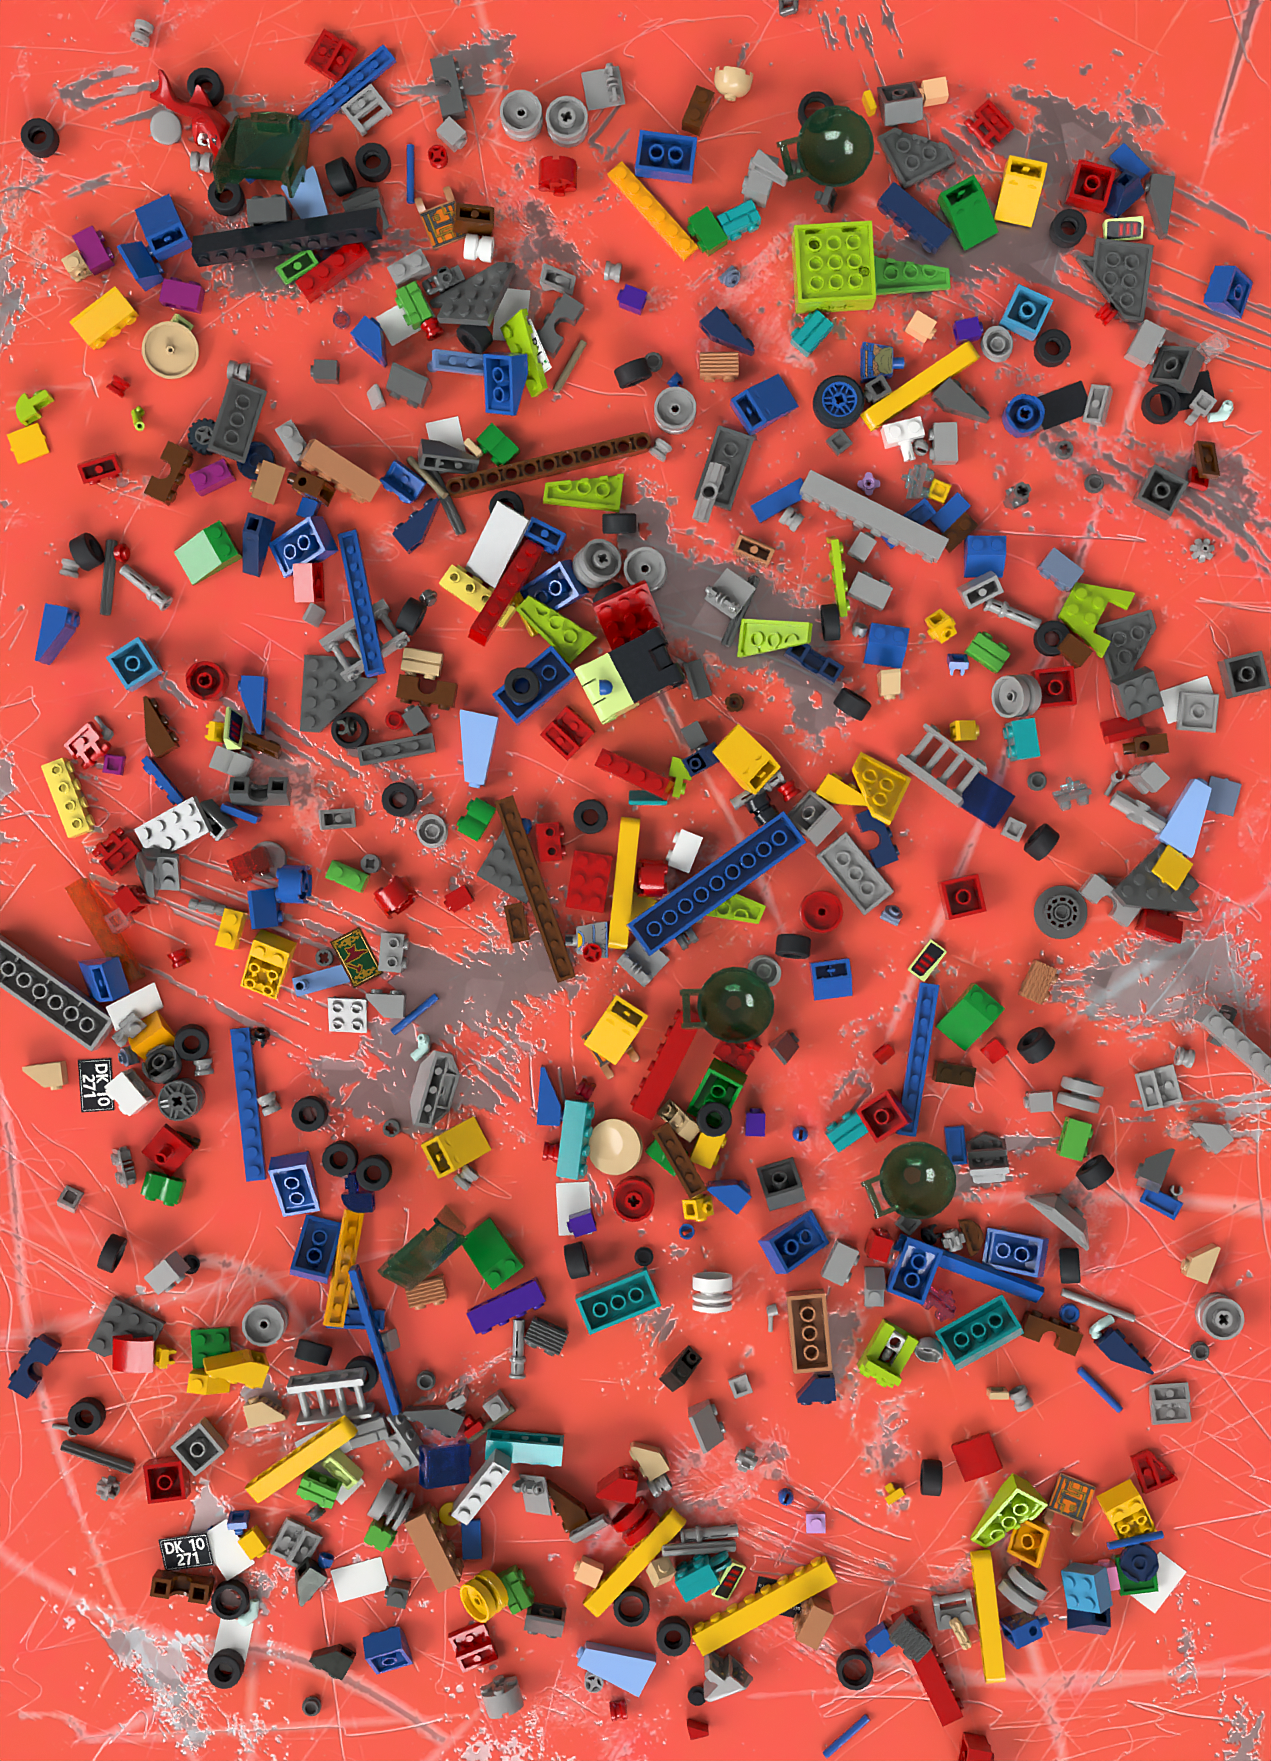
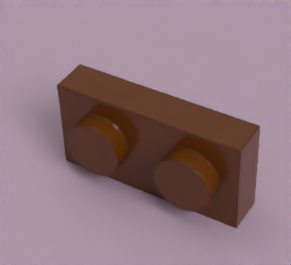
(1206, 460)
(959, 531)
(256, 742)
(516, 922)

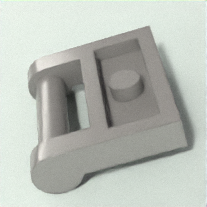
(363, 104)
(963, 1612)

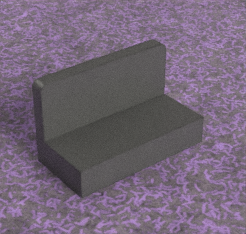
(697, 679)

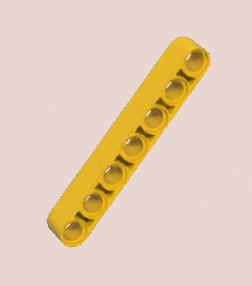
(920, 386)
(624, 883)
(301, 1459)
(633, 1562)
(987, 1616)

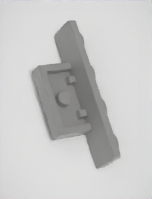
(404, 1441)

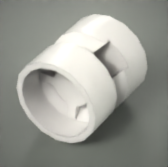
(477, 247)

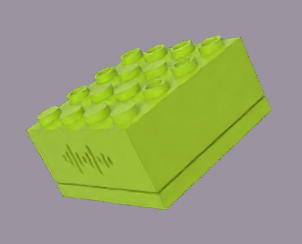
(833, 267)

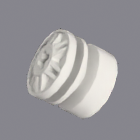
(712, 1289)

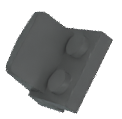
(364, 199)
(158, 871)
(987, 1158)

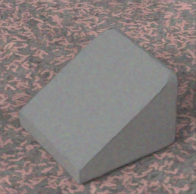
(376, 397)
(314, 615)
(70, 1199)
(390, 1340)

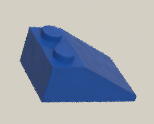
(504, 381)
(304, 543)
(556, 586)
(56, 629)
(294, 1183)
(793, 1242)
(316, 1249)
(1015, 1252)
(914, 1270)

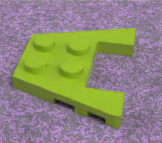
(1085, 608)

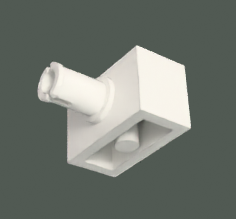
(903, 434)

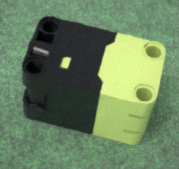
(637, 673)

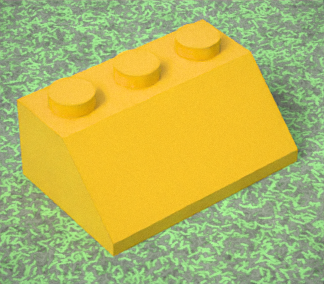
(104, 318)

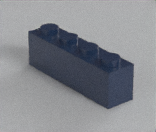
(913, 218)

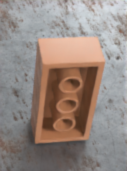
(339, 471)
(808, 1331)
(434, 1547)

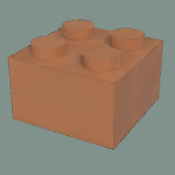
(813, 1621)

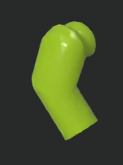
(136, 417)

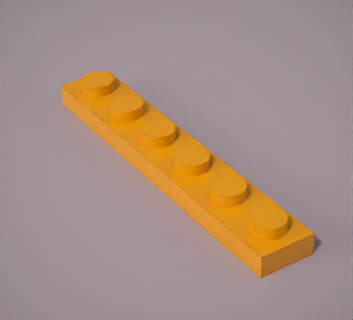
(652, 211)
(344, 1259)

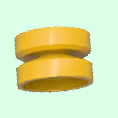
(484, 1596)

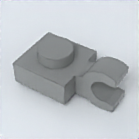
(1201, 406)
(129, 1027)

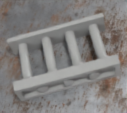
(348, 632)
(939, 784)
(330, 1380)

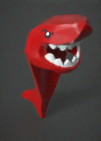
(204, 116)

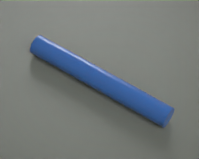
(410, 173)
(414, 1014)
(1099, 1389)
(1135, 1540)
(846, 1736)

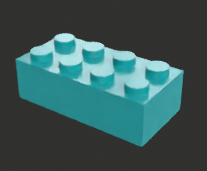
(618, 1300)
(979, 1332)

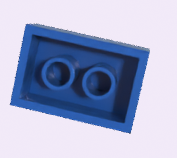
(665, 156)

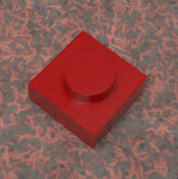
(1196, 482)

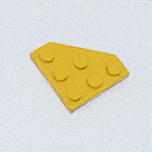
(880, 786)

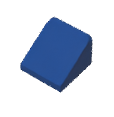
(308, 508)

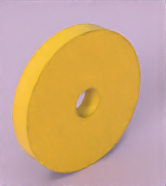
(444, 1514)

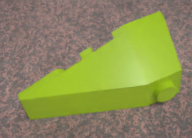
(1011, 1506)

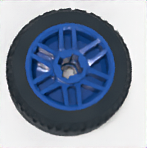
(841, 414)

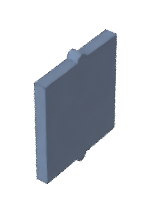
(1223, 796)

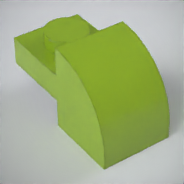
(28, 408)
(678, 771)

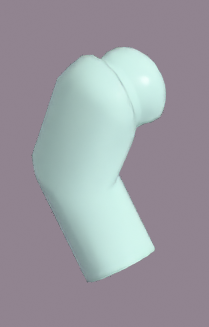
(1222, 414)
(423, 1047)
(1102, 1323)
(251, 1615)

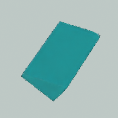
(642, 797)

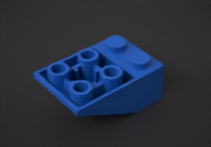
(163, 228)
(763, 404)
(104, 978)

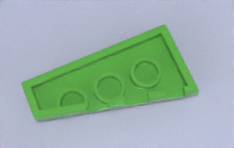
(907, 277)

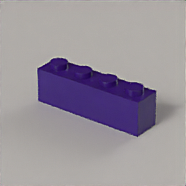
(506, 1305)

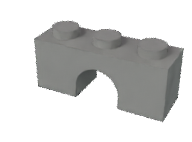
(1147, 777)
(1096, 888)

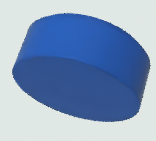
(1069, 1313)

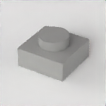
(1013, 829)
(740, 1385)

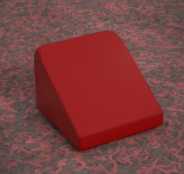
(994, 1050)
(883, 1053)
(697, 1729)

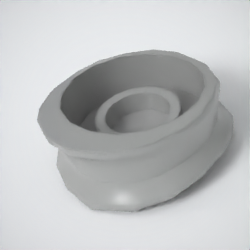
(165, 127)
(997, 344)
(432, 831)
(766, 969)

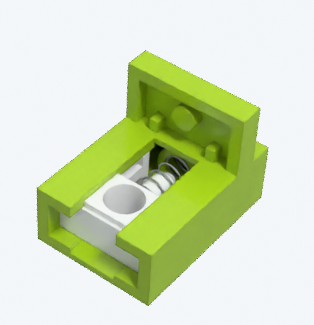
(887, 1373)

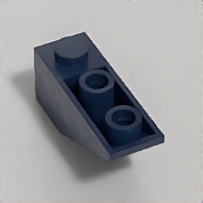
(722, 331)
(415, 530)
(256, 541)
(1117, 1350)

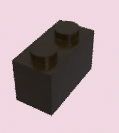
(954, 1073)

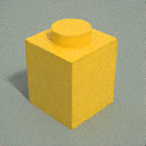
(254, 1542)

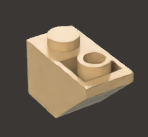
(679, 1120)
(651, 1460)

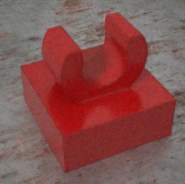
(473, 1425)

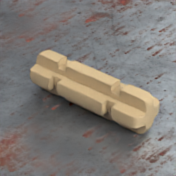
(960, 1633)

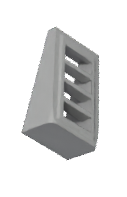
(765, 166)

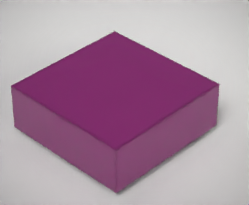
(114, 764)

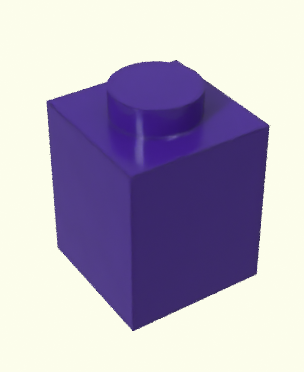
(632, 299)
(967, 330)
(755, 1122)
(582, 1223)

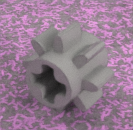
(953, 1240)
(746, 1459)
(108, 1488)

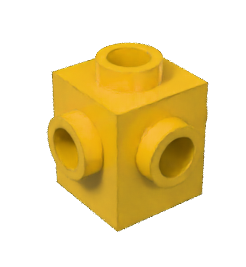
(940, 626)
(698, 1207)

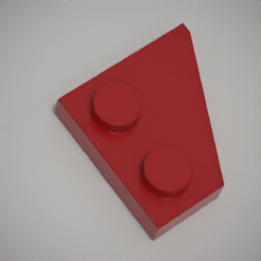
(1151, 1472)

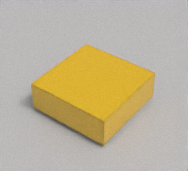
(869, 103)
(939, 491)

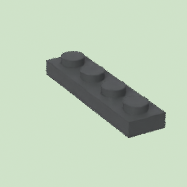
(396, 749)

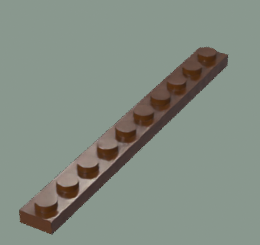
(535, 888)

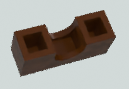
(165, 489)
(443, 696)
(1067, 1337)
(171, 1583)

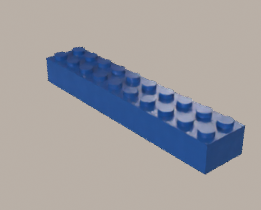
(716, 883)

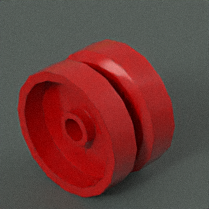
(832, 911)
(633, 1210)
(635, 1521)

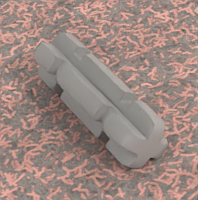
(206, 907)

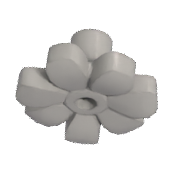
(1202, 550)

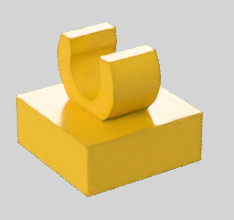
(215, 731)
(161, 1356)
(894, 1494)

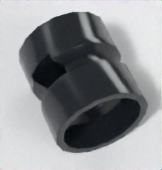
(762, 809)

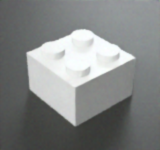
(129, 1092)

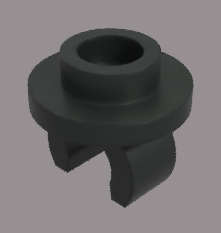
(350, 726)

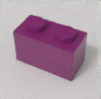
(93, 250)
(182, 295)
(212, 477)

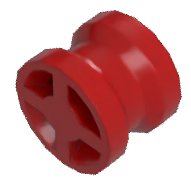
(437, 152)
(1106, 313)
(432, 329)
(118, 386)
(788, 790)
(592, 952)
(179, 958)
(551, 1152)
(618, 1710)

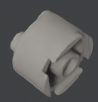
(502, 1696)

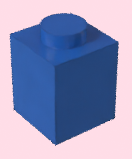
(878, 1639)

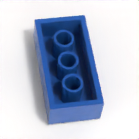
(553, 677)

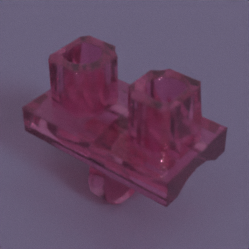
(943, 1303)

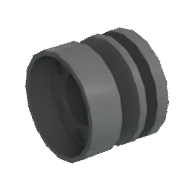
(192, 1099)

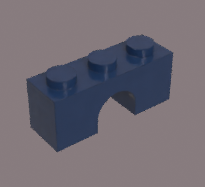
(814, 662)
(885, 851)
(25, 1380)

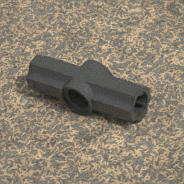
(1017, 495)

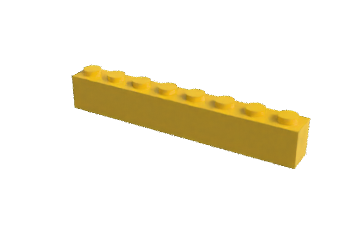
(764, 1605)

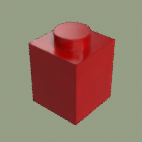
(458, 899)

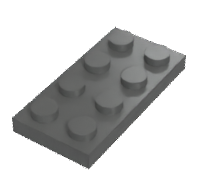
(237, 420)
(732, 451)

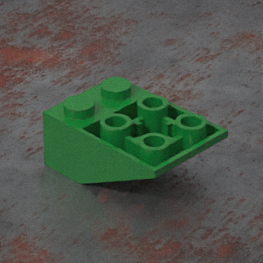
(968, 212)

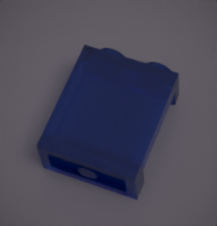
(986, 800)
(444, 1465)

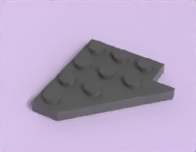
(1121, 275)
(476, 298)
(326, 692)
(1147, 891)

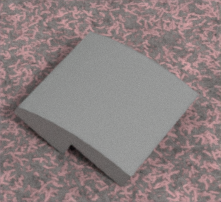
(1158, 1087)
(1169, 1403)
(589, 1528)
(294, 1542)

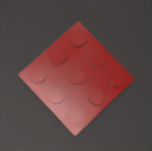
(627, 614)

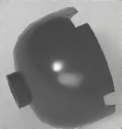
(162, 1064)

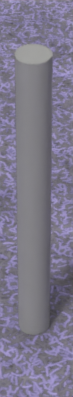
(1098, 1305)

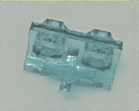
(915, 481)
(1071, 791)

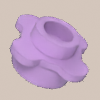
(863, 484)

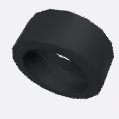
(809, 98)
(1172, 395)
(830, 622)
(364, 731)
(112, 1253)
(224, 1613)
(636, 1620)
(857, 1684)

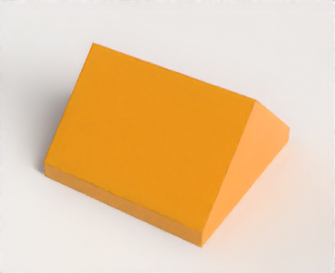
(154, 1034)
(1029, 1542)

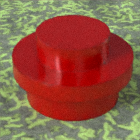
(121, 553)
(394, 720)

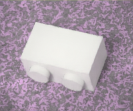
(684, 850)

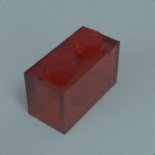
(250, 864)

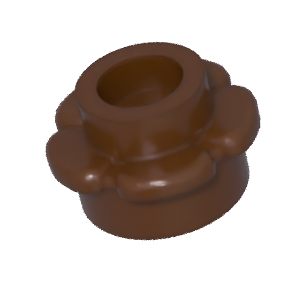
(729, 702)

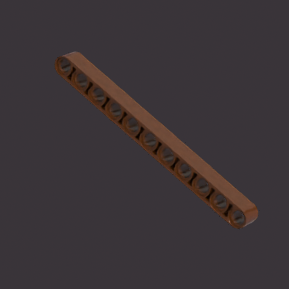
(556, 458)

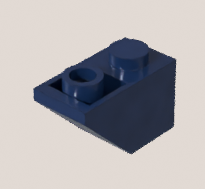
(1123, 193)
(700, 760)
(818, 1389)
(1088, 1621)

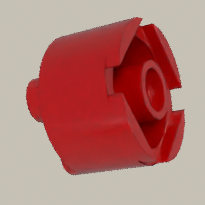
(557, 175)
(197, 686)
(651, 878)
(395, 896)

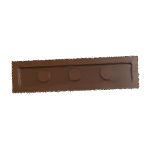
(679, 1160)

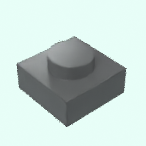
(839, 442)
(907, 1225)

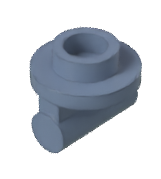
(730, 277)
(891, 914)
(127, 1056)

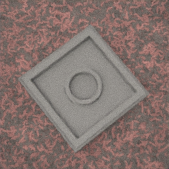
(1197, 712)

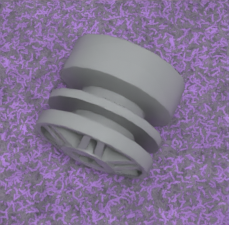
(391, 1504)

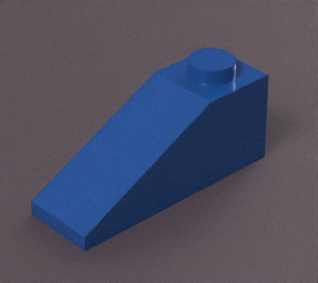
(254, 695)
(549, 1104)

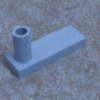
(456, 362)
(320, 980)

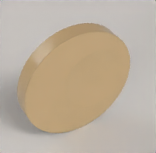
(170, 350)
(615, 1146)

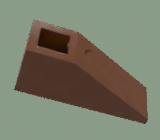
(157, 733)
(568, 1507)

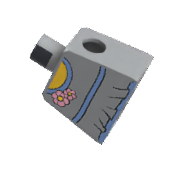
(588, 934)

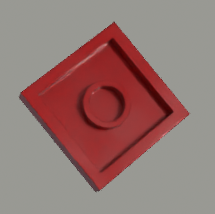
(168, 1149)

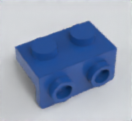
(403, 482)

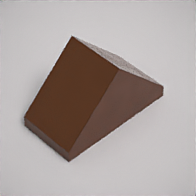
(1074, 651)

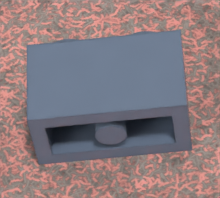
(1060, 570)

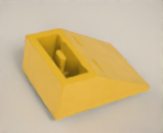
(1020, 190)
(746, 759)
(268, 964)
(615, 1030)
(455, 1147)
(239, 1366)
(1126, 1511)

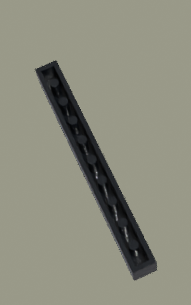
(287, 237)

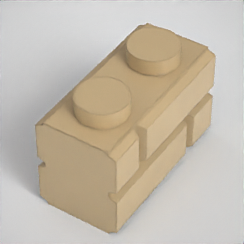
(422, 662)

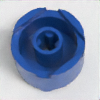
(1021, 405)
(293, 884)

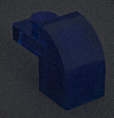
(357, 1200)

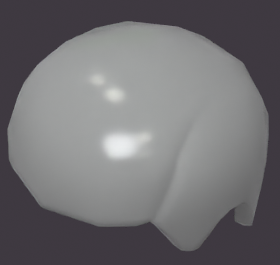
(929, 1350)

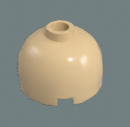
(732, 82)

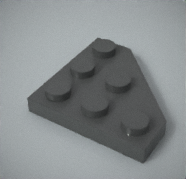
(914, 156)
(1128, 641)
(502, 870)
(123, 1319)

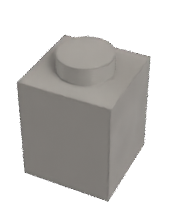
(452, 134)
(862, 546)
(1038, 1101)
(496, 1405)

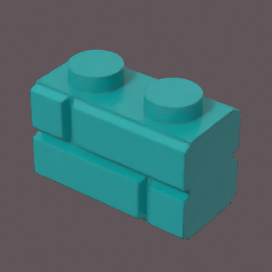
(739, 220)
(811, 333)
(846, 1130)

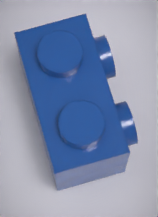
(545, 536)

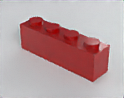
(332, 270)
(634, 774)

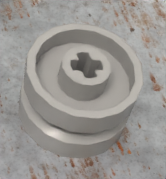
(521, 115)
(567, 121)
(678, 399)
(639, 560)
(596, 563)
(1016, 695)
(1080, 1092)
(1230, 1313)
(265, 1334)
(1023, 1589)

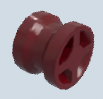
(585, 1089)

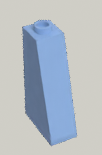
(309, 197)
(478, 740)
(1186, 818)
(617, 1665)

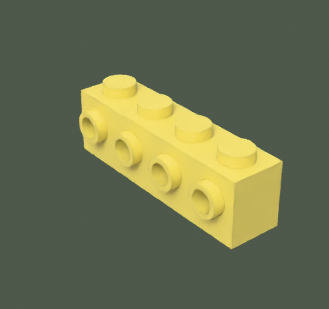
(471, 591)
(68, 798)

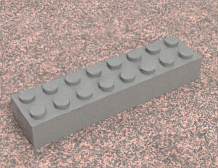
(52, 996)

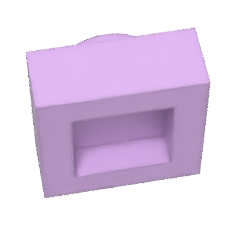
(815, 1522)

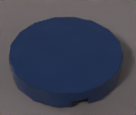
(257, 453)
(1139, 1562)

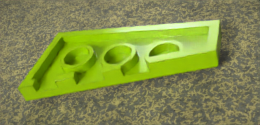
(519, 340)
(593, 493)
(837, 575)
(560, 632)
(771, 635)
(739, 909)

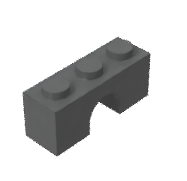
(445, 72)
(565, 310)
(245, 793)

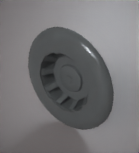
(1060, 912)

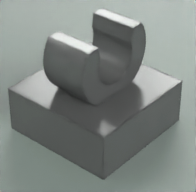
(826, 199)

